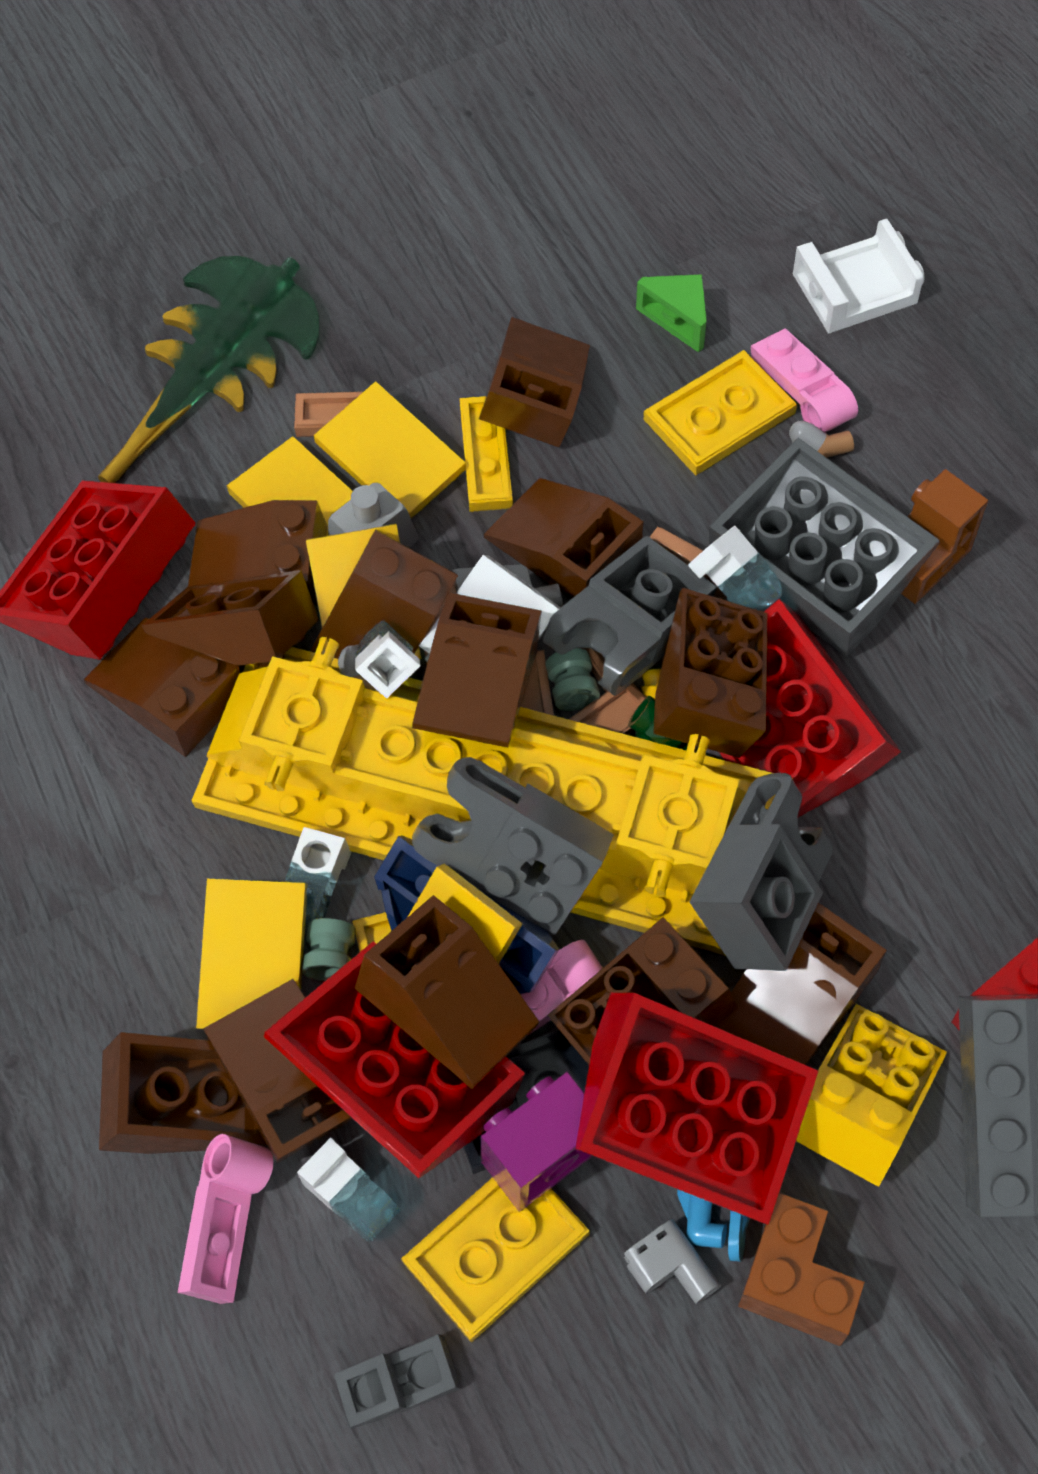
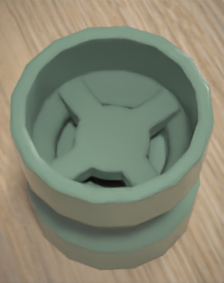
(572, 679)
(328, 947)

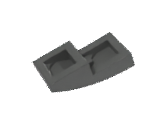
(397, 1381)

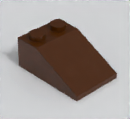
(257, 542)
(392, 587)
(239, 618)
(165, 687)
(168, 1097)

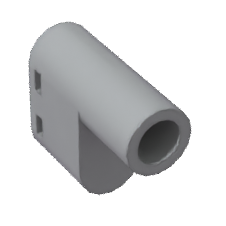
(667, 1258)

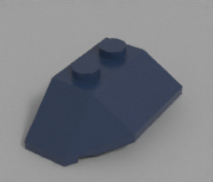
(402, 882)

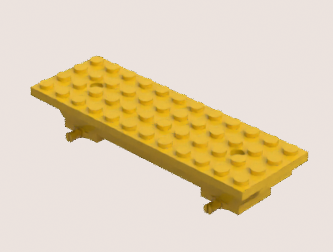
(345, 761)

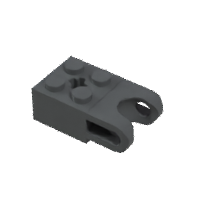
(626, 612)
(516, 845)
(763, 878)

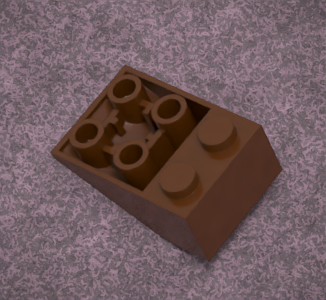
(535, 382)
(565, 533)
(478, 669)
(713, 674)
(656, 967)
(446, 991)
(802, 1006)
(278, 1096)

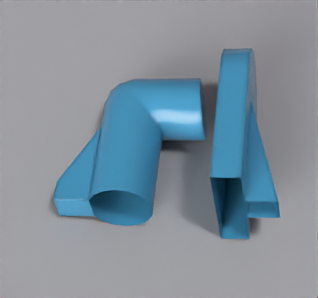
(707, 1234)

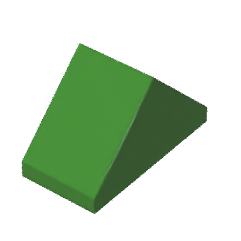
(675, 305)

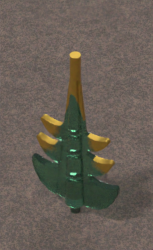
(253, 305)

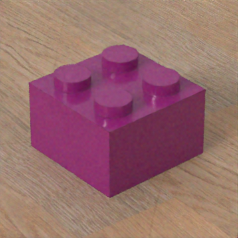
(536, 1142)

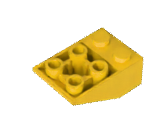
(868, 1094)

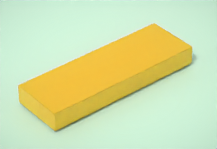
(485, 459)

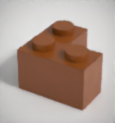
(952, 515)
(790, 1286)

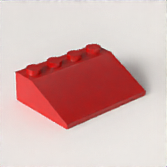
(94, 566)
(813, 717)
(387, 1076)
(692, 1105)

